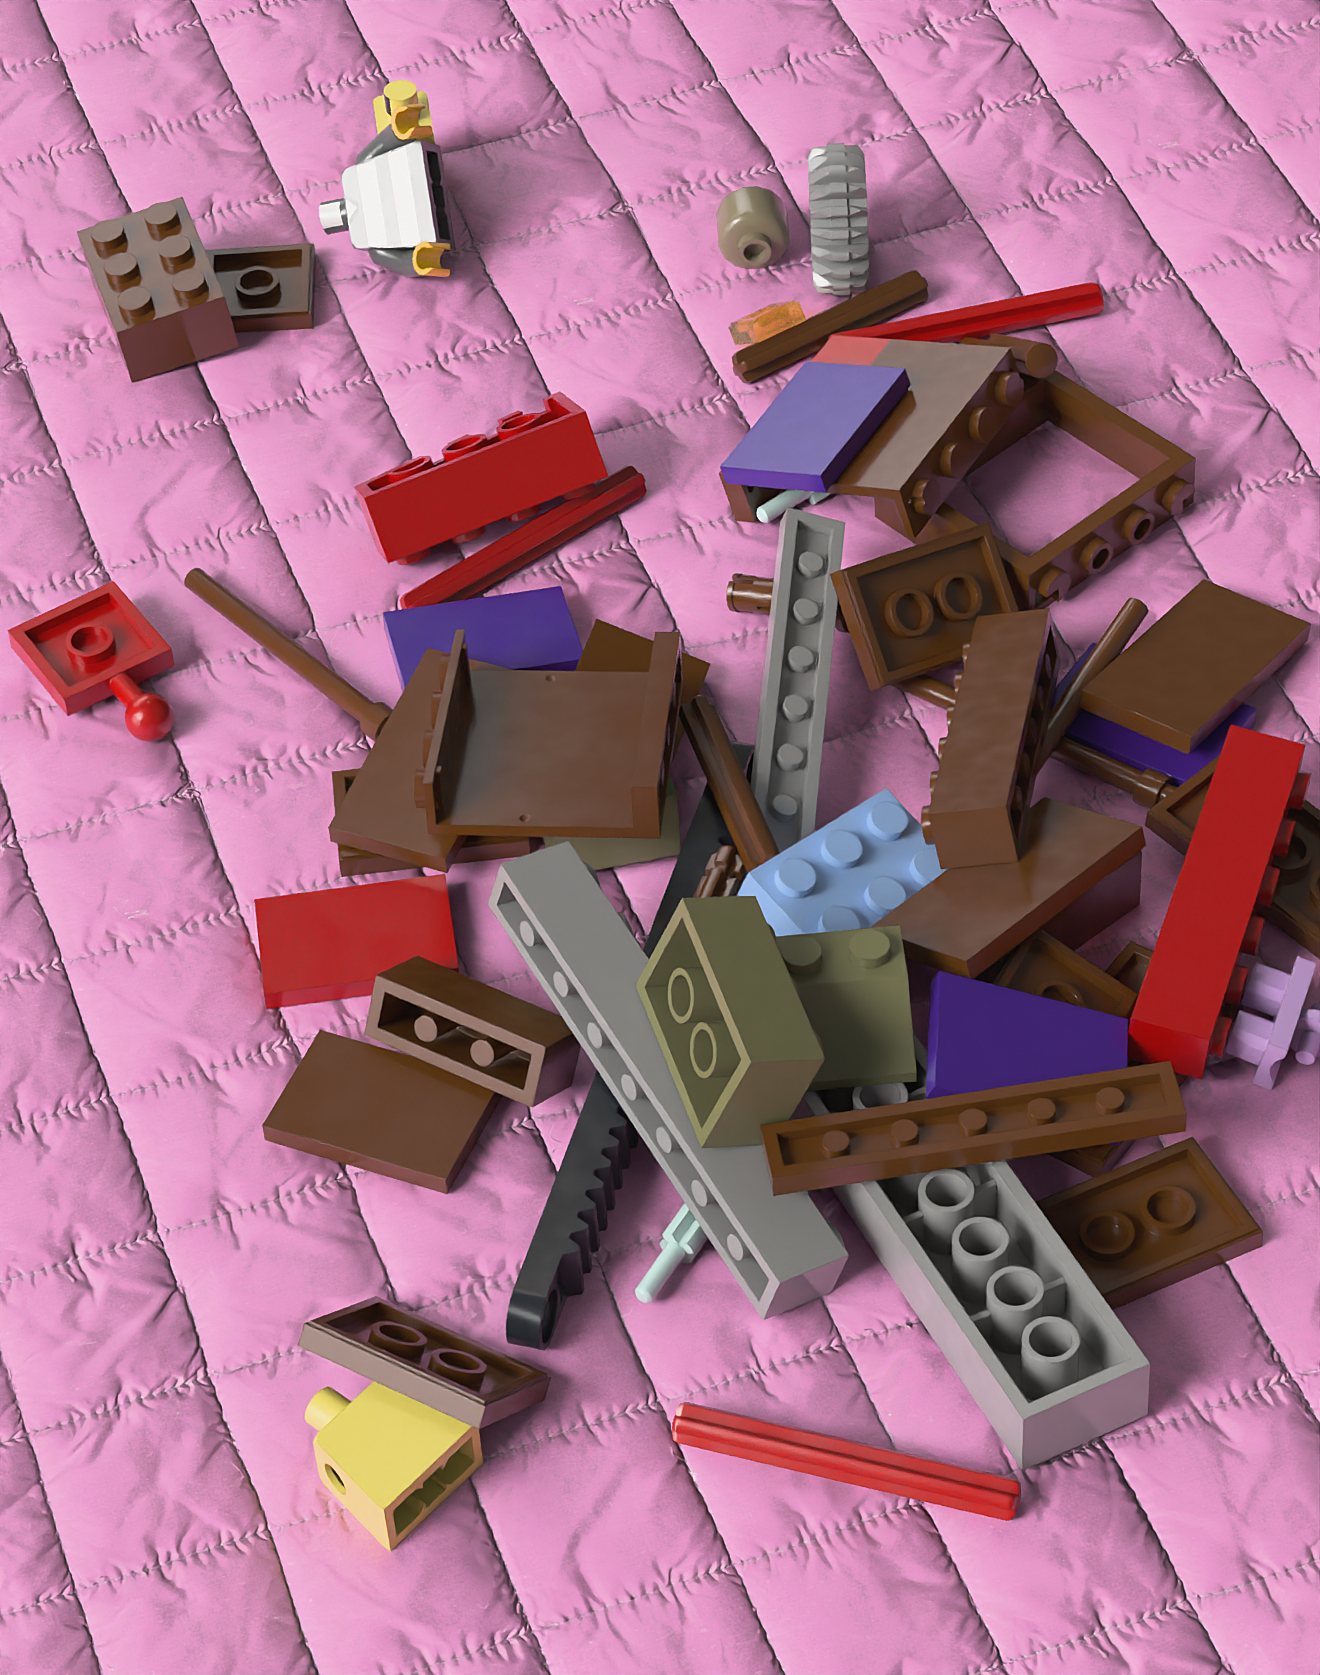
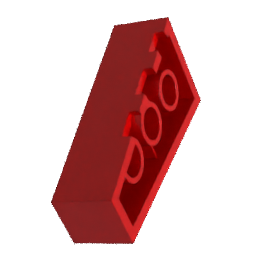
(482, 481)

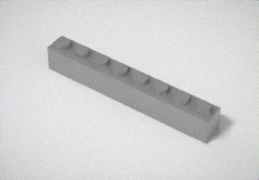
(590, 970)

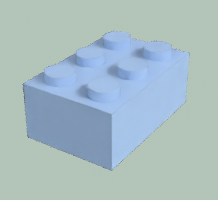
(846, 871)

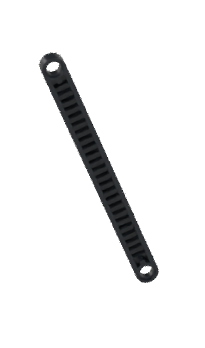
(602, 1134)

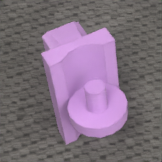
(1268, 1041)

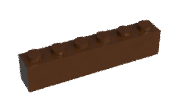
(993, 740)

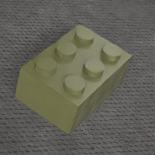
(729, 1020)

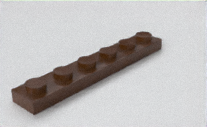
(972, 1128)

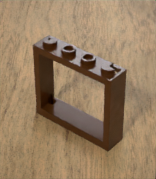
(1124, 521)

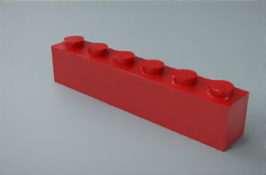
(1217, 901)

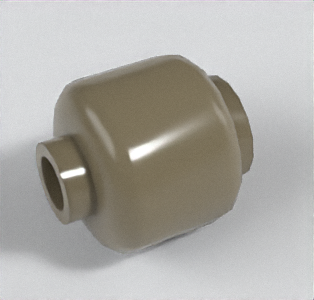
(752, 222)

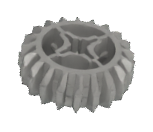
(838, 219)

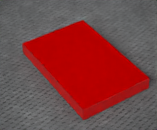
(341, 938)

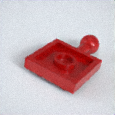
(99, 650)

